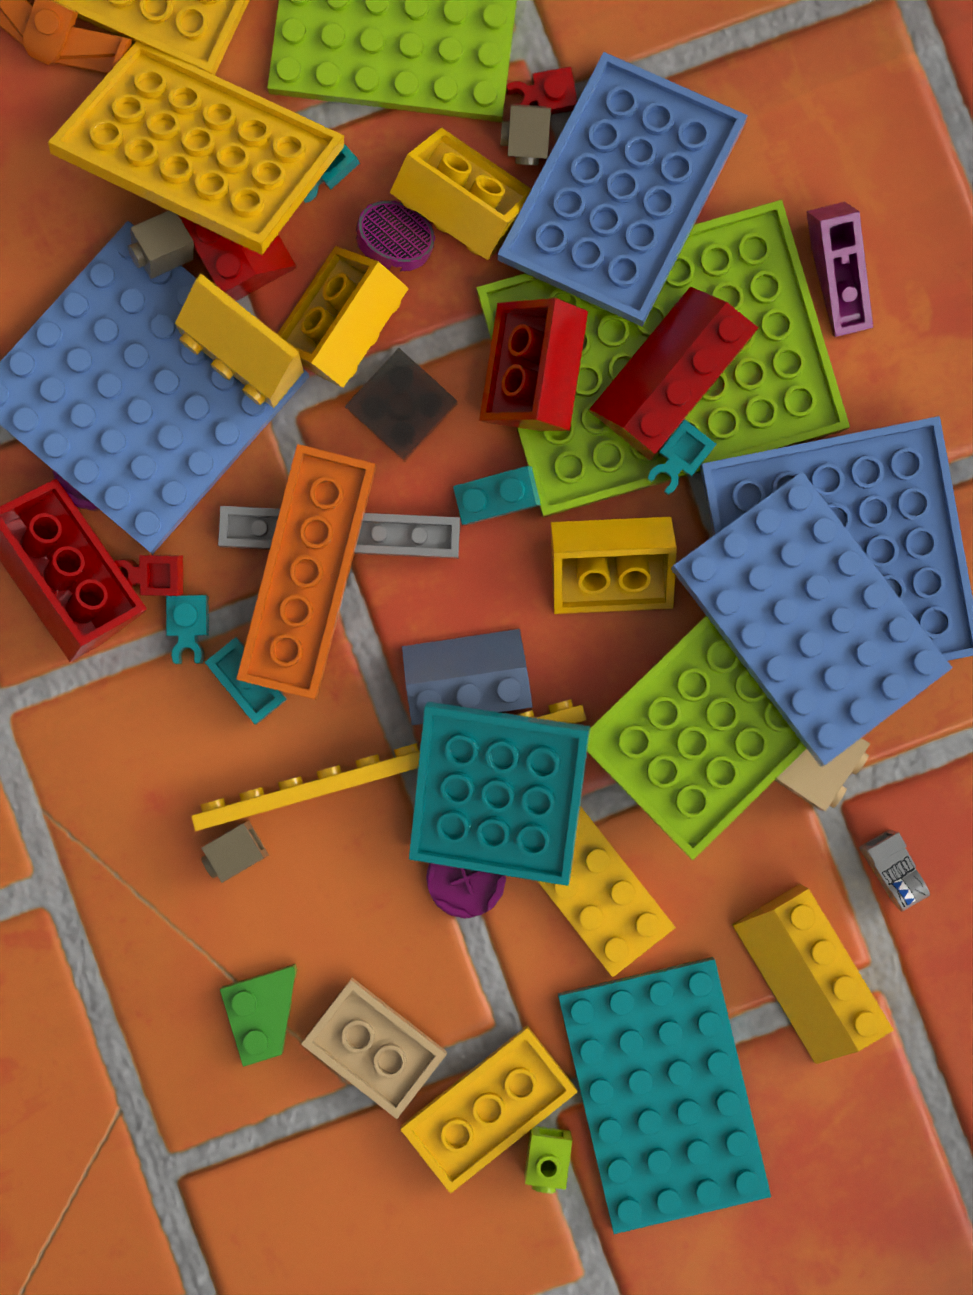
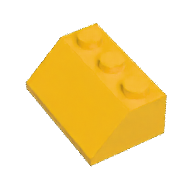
(460, 192)
(342, 314)
(237, 343)
(613, 565)

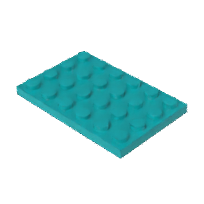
(664, 1095)

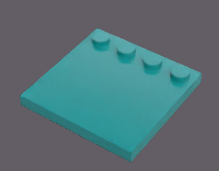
(498, 793)

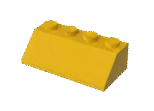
(812, 976)

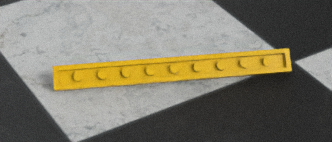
(334, 780)

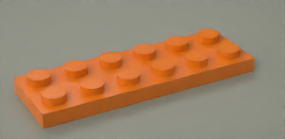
(306, 571)

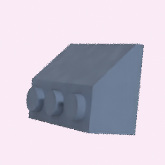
(468, 672)

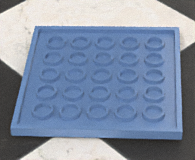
(122, 402)
(892, 498)

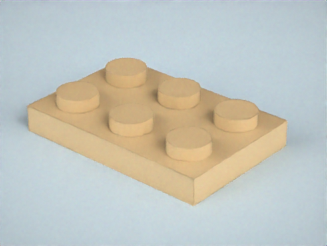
(374, 1048)

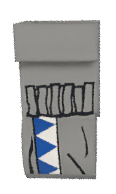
(895, 869)

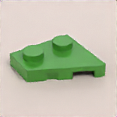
(260, 1013)

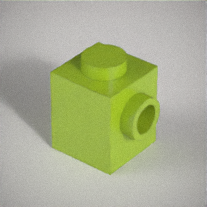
(548, 1159)

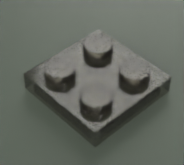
(401, 404)

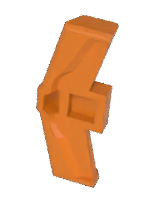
(50, 36)

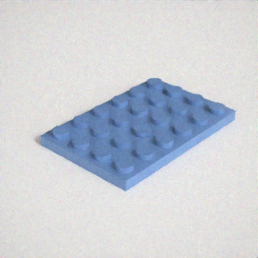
(622, 188)
(811, 618)

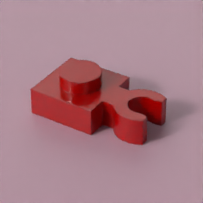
(549, 89)
(156, 574)

